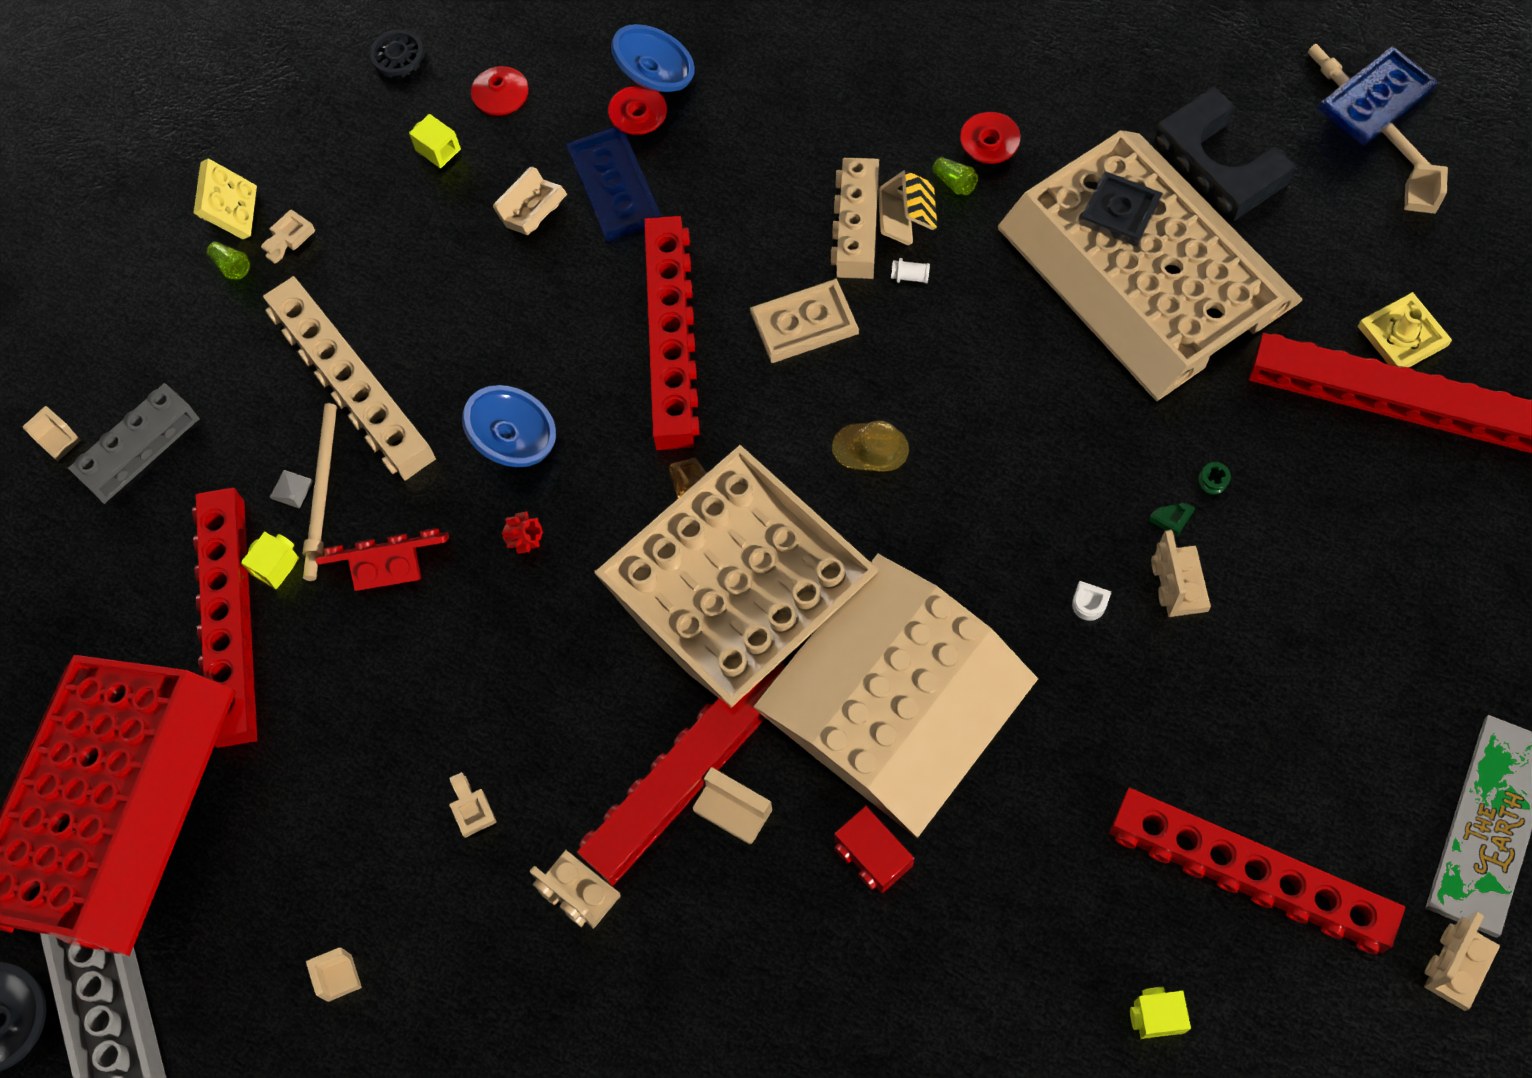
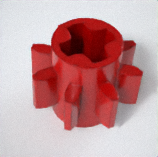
(522, 532)

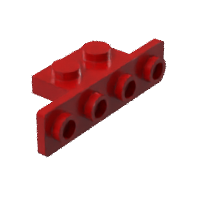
(383, 563)

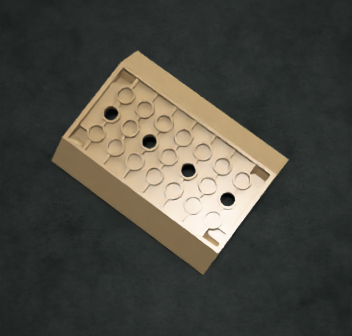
(1122, 291)

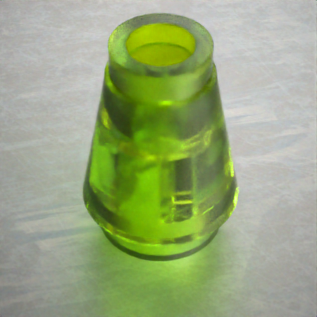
(956, 175)
(230, 261)

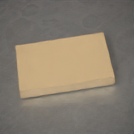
(804, 320)

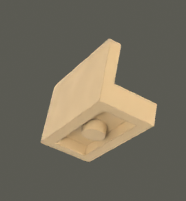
(732, 806)

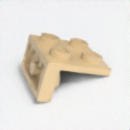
(1181, 578)
(580, 890)
(1462, 962)

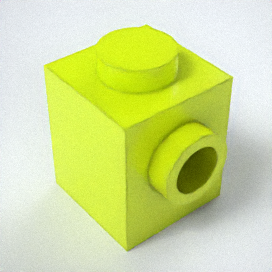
(434, 140)
(270, 559)
(1160, 1013)

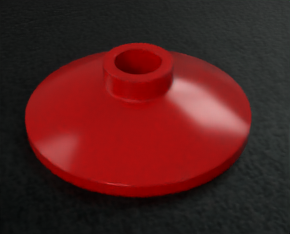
(499, 99)
(636, 101)
(991, 128)

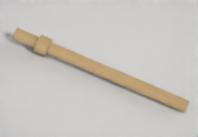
(1333, 70)
(313, 545)

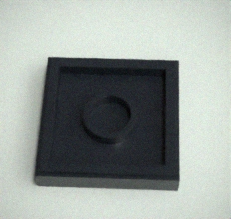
(1121, 208)

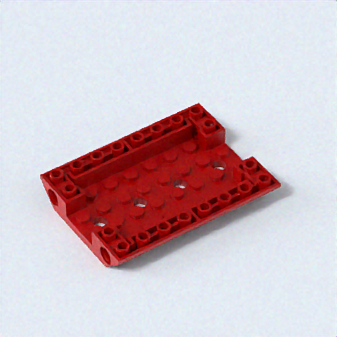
(120, 808)

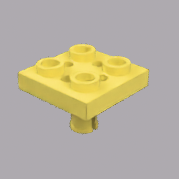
(219, 202)
(1412, 328)

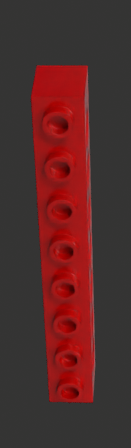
(669, 430)
(211, 510)
(1380, 914)

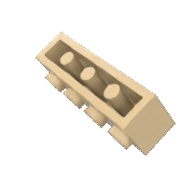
(856, 218)

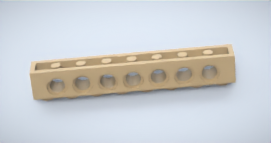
(292, 299)

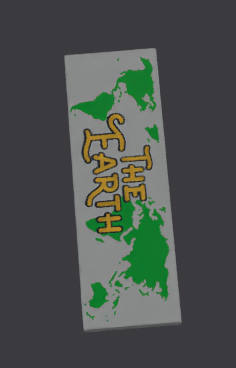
(1488, 829)

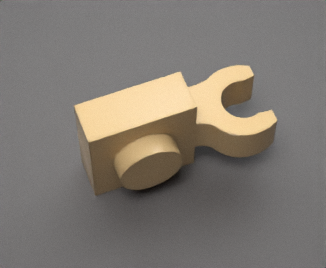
(288, 231)
(471, 809)

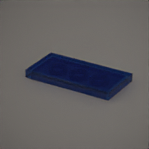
(1377, 95)
(613, 182)

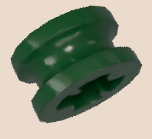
(1209, 486)

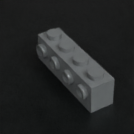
(134, 443)

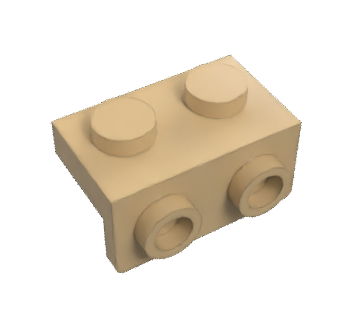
(528, 202)

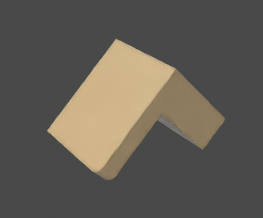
(1426, 188)
(51, 433)
(333, 974)

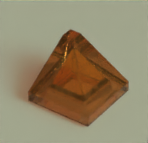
(686, 474)

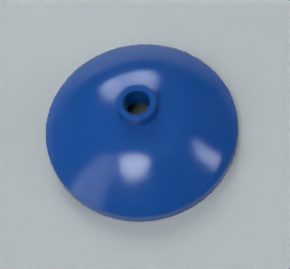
(652, 58)
(508, 426)

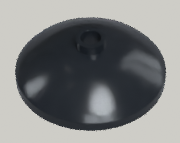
(25, 1013)

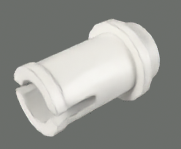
(910, 271)

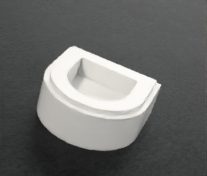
(1090, 601)

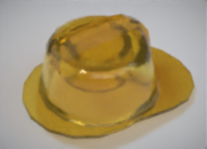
(870, 446)

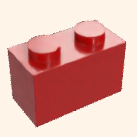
(872, 850)

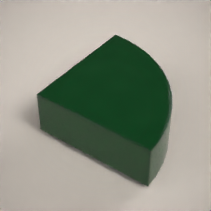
(1172, 517)

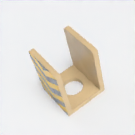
(901, 207)

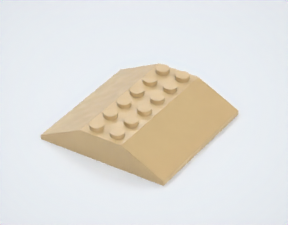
(734, 576)
(898, 693)

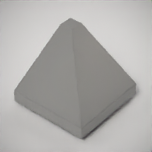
(291, 489)

